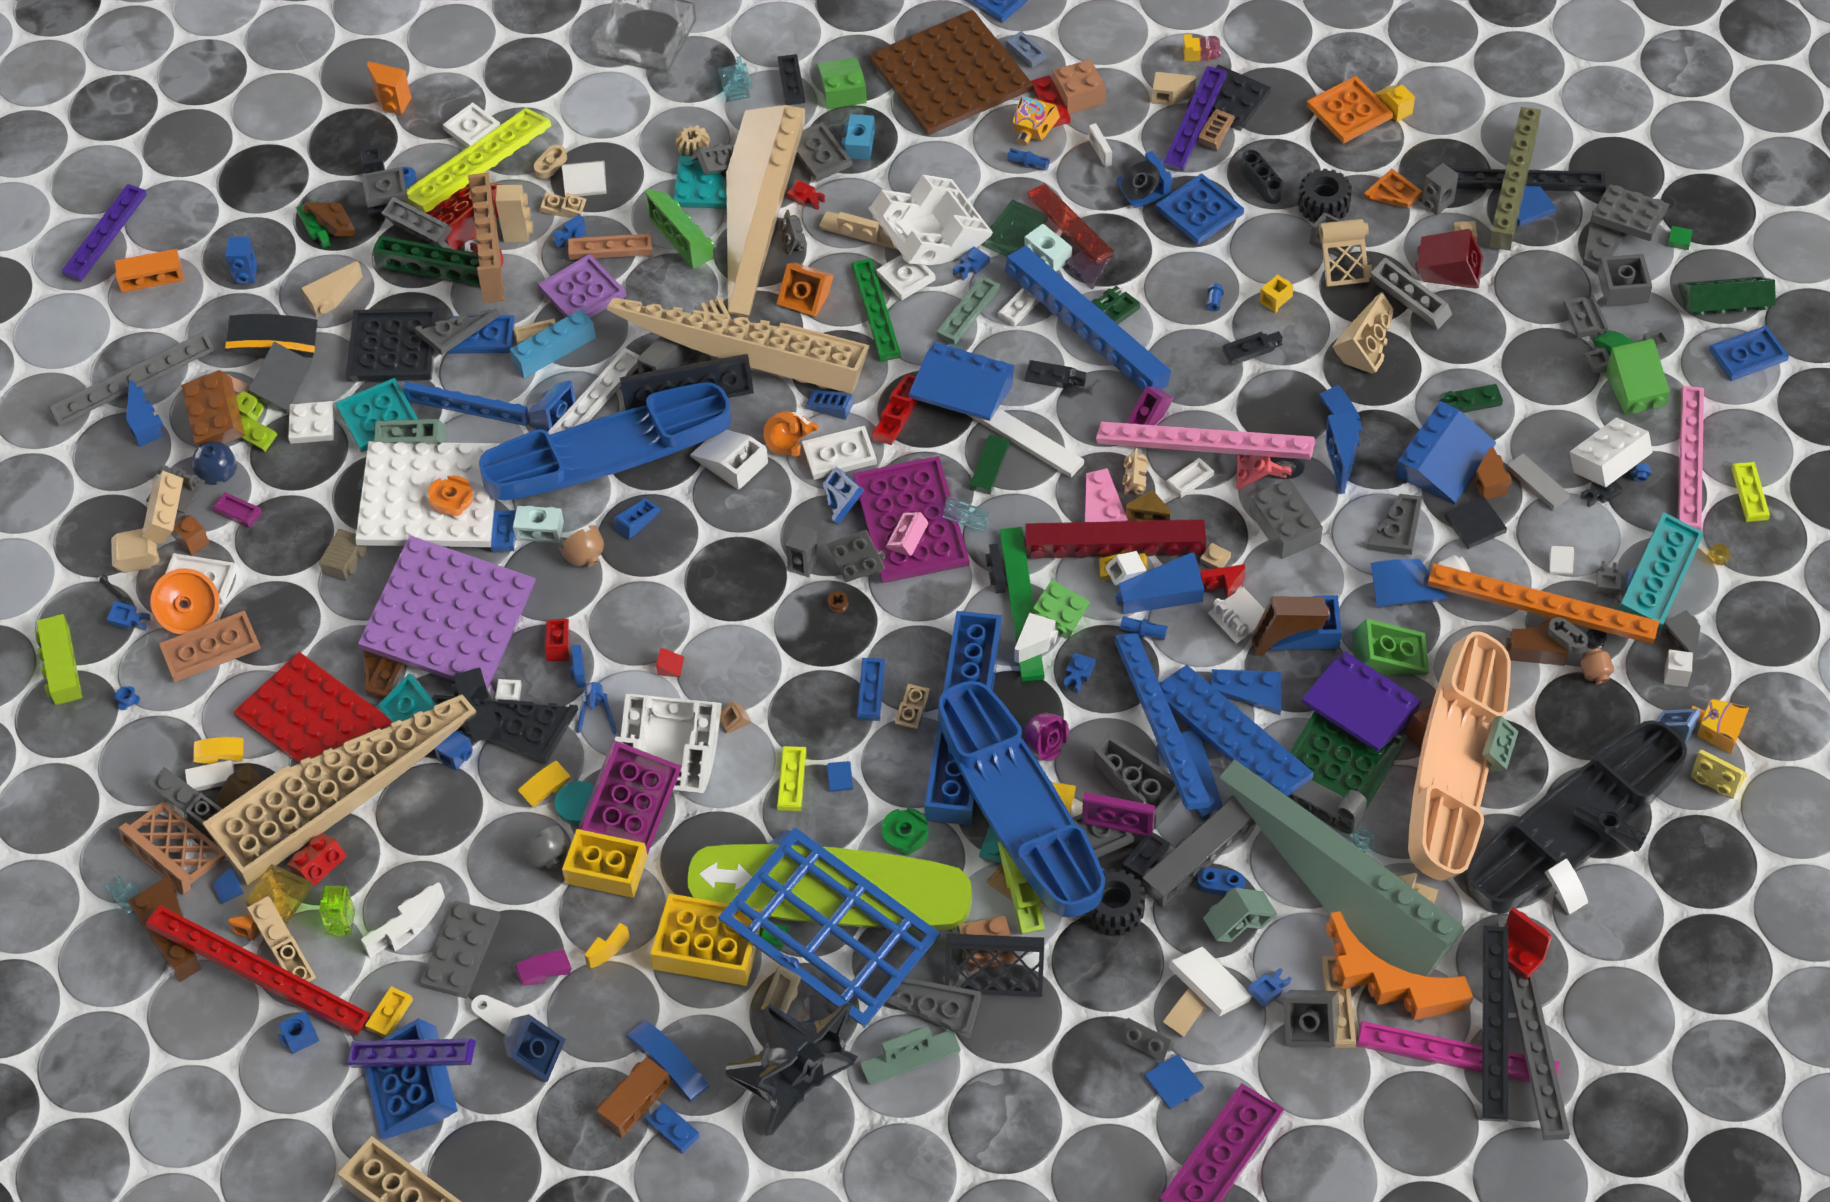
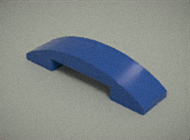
(670, 1058)

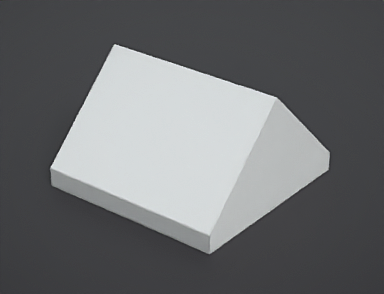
(584, 178)

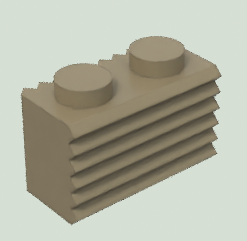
(342, 555)

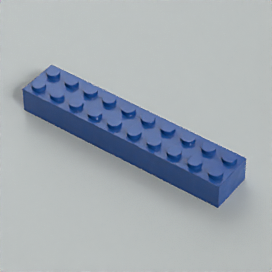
(971, 658)

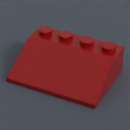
(459, 215)

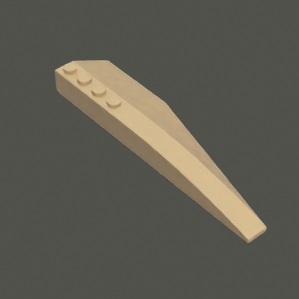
(774, 349)

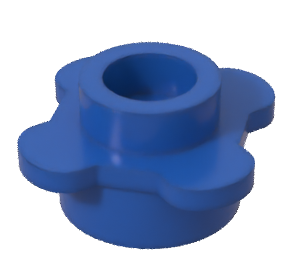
(122, 694)

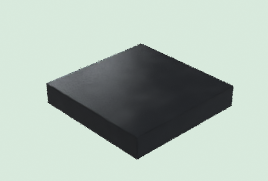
(1475, 522)

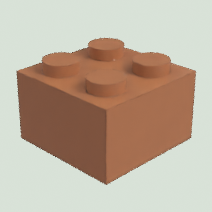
(1079, 86)

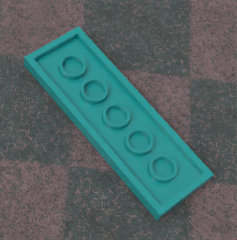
(1661, 569)

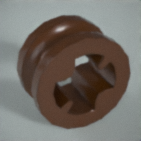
(837, 596)

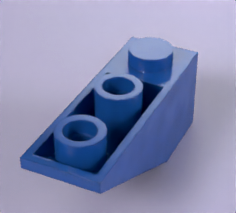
(140, 416)

